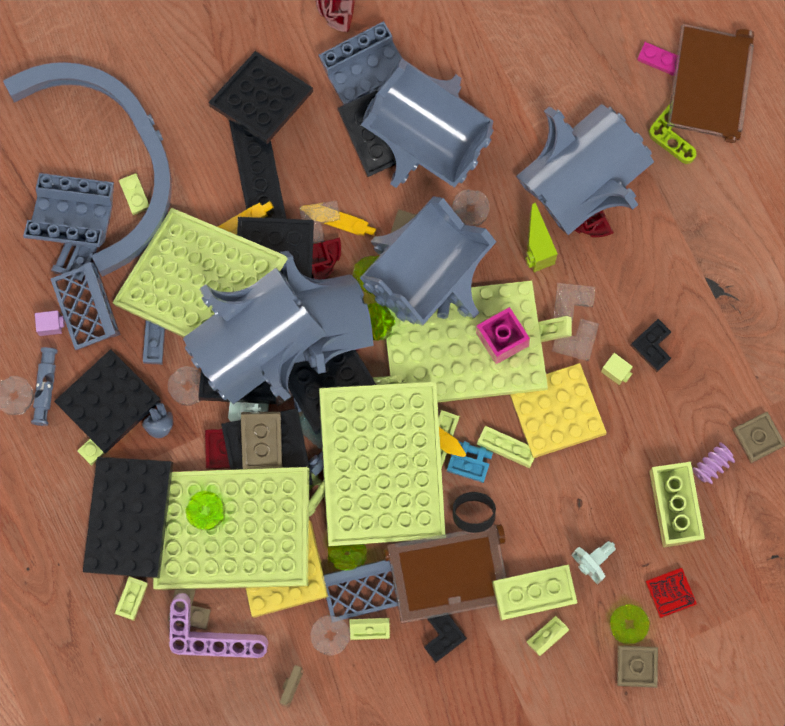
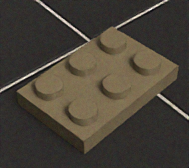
(261, 440)

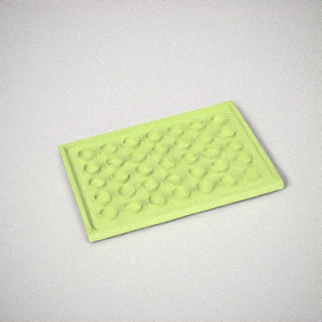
(184, 259)
(456, 359)
(381, 463)
(256, 544)

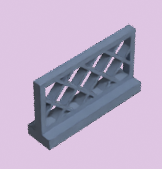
(101, 304)
(360, 572)

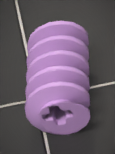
(713, 464)

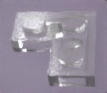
(320, 214)
(570, 295)
(579, 345)

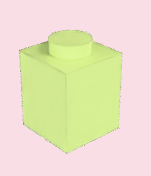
(617, 369)

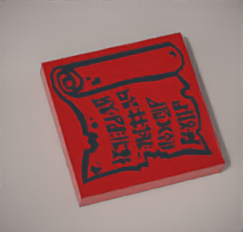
(670, 592)

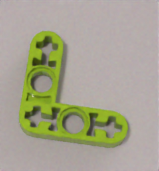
(667, 134)

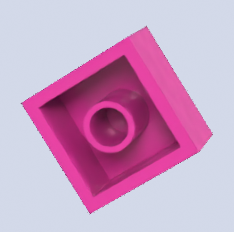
(502, 335)

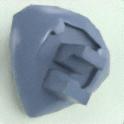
(159, 422)

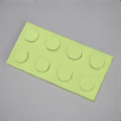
(534, 592)

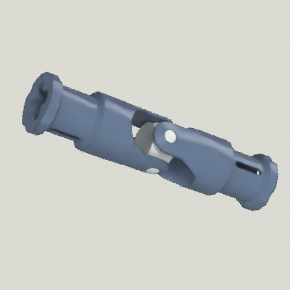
(43, 392)

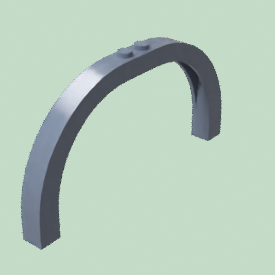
(60, 74)

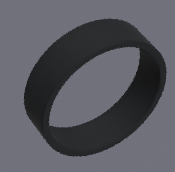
(470, 527)

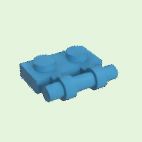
(470, 467)

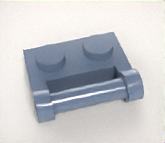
(81, 256)

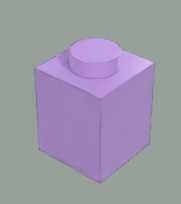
(49, 323)

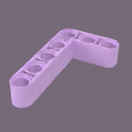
(207, 638)

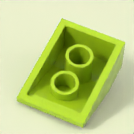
(540, 247)

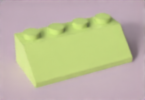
(676, 504)

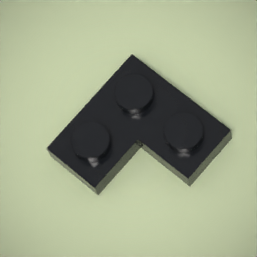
(648, 345)
(448, 637)

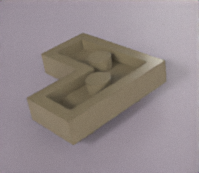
(198, 616)

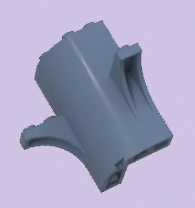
(427, 124)
(586, 166)
(427, 264)
(339, 310)
(252, 337)

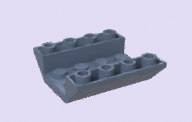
(360, 62)
(71, 210)

